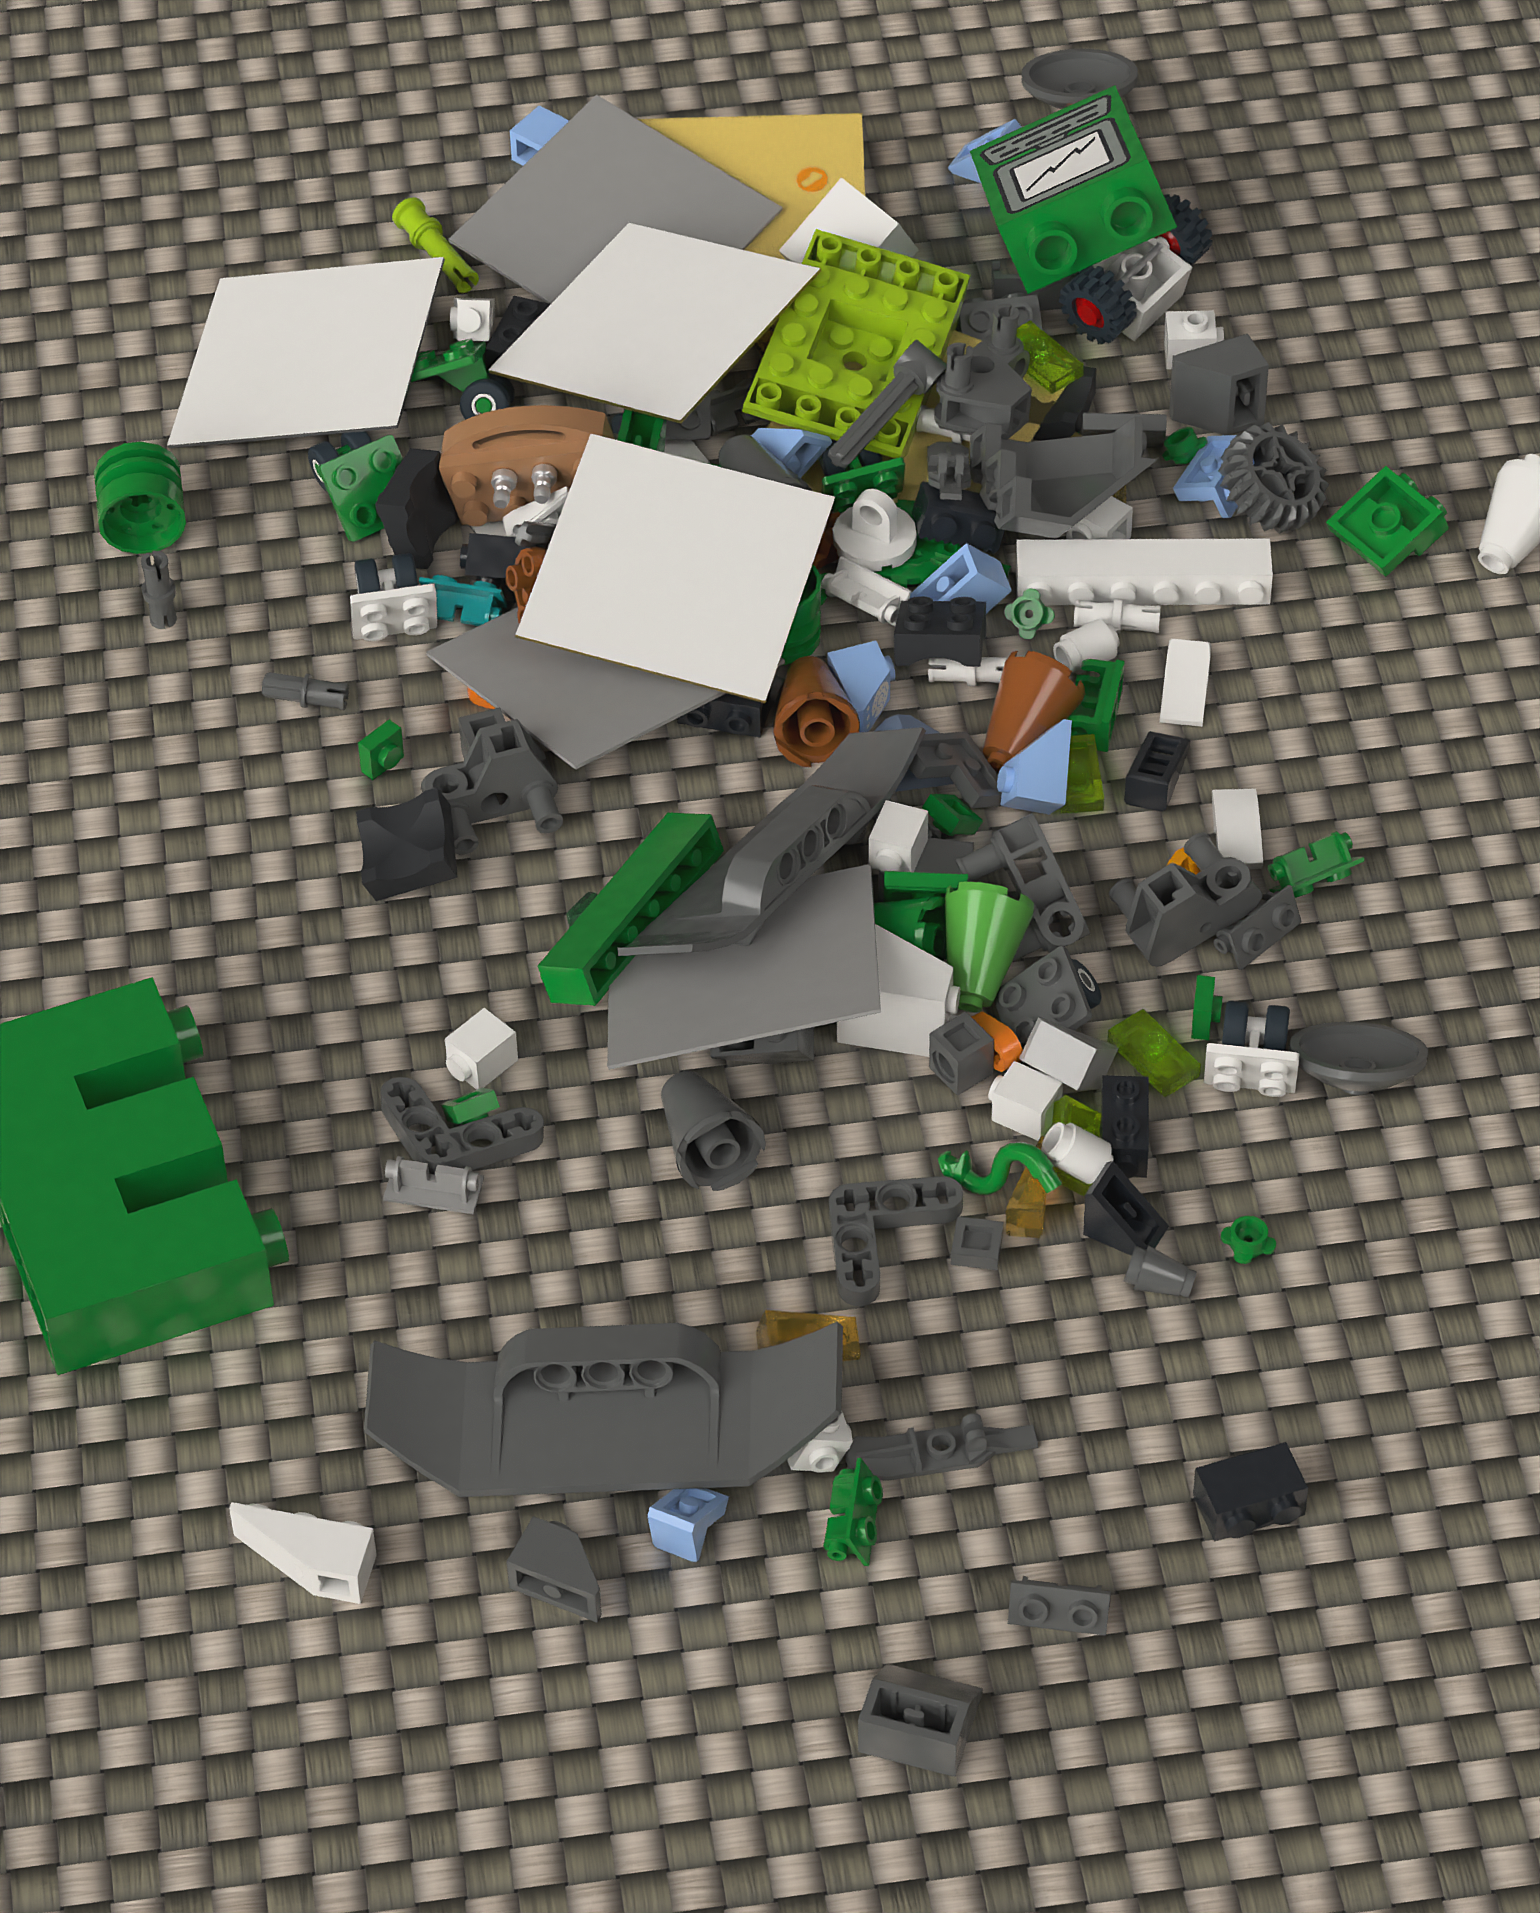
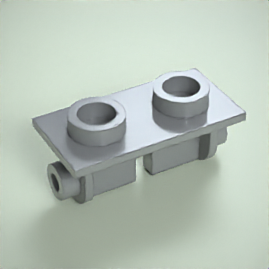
(446, 1190)

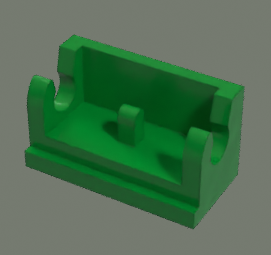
(1101, 701)

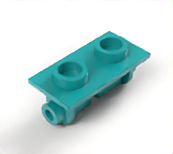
(477, 600)

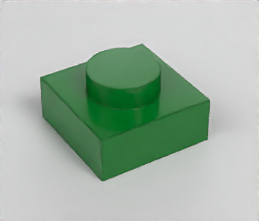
(381, 749)
(952, 815)
(1206, 1007)
(470, 1106)

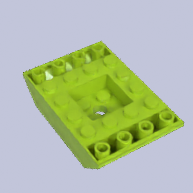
(861, 311)

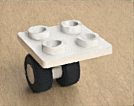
(391, 600)
(1267, 1069)

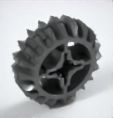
(1268, 486)

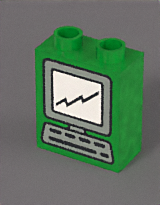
(1072, 189)

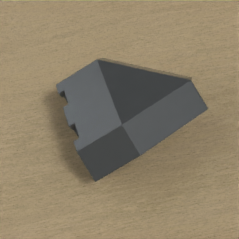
(1053, 482)

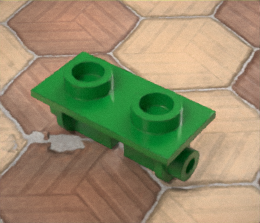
(1329, 861)
(857, 1496)

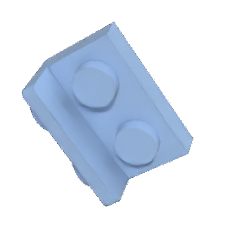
(1203, 481)

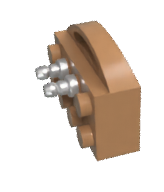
(514, 457)

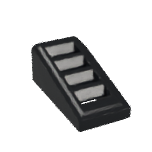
(1155, 775)

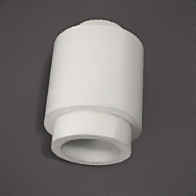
(1090, 641)
(1076, 1151)

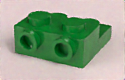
(1389, 521)

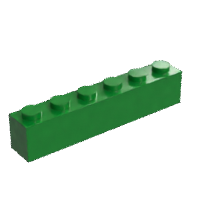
(650, 880)

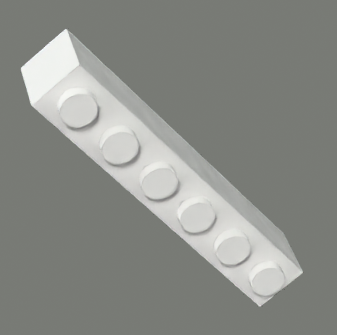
(1146, 571)

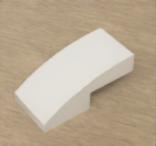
(1238, 825)

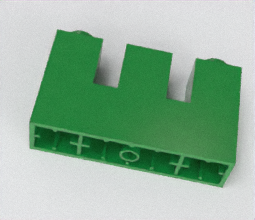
(121, 1181)

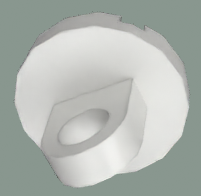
(875, 532)

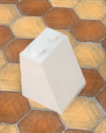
(852, 216)
(914, 999)

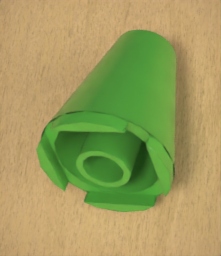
(983, 939)

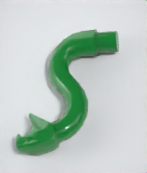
(1028, 1154)

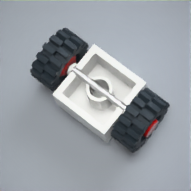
(1139, 283)

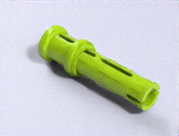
(427, 235)

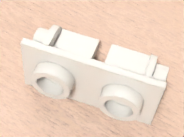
(866, 590)

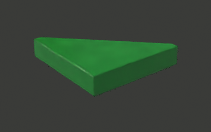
(917, 884)

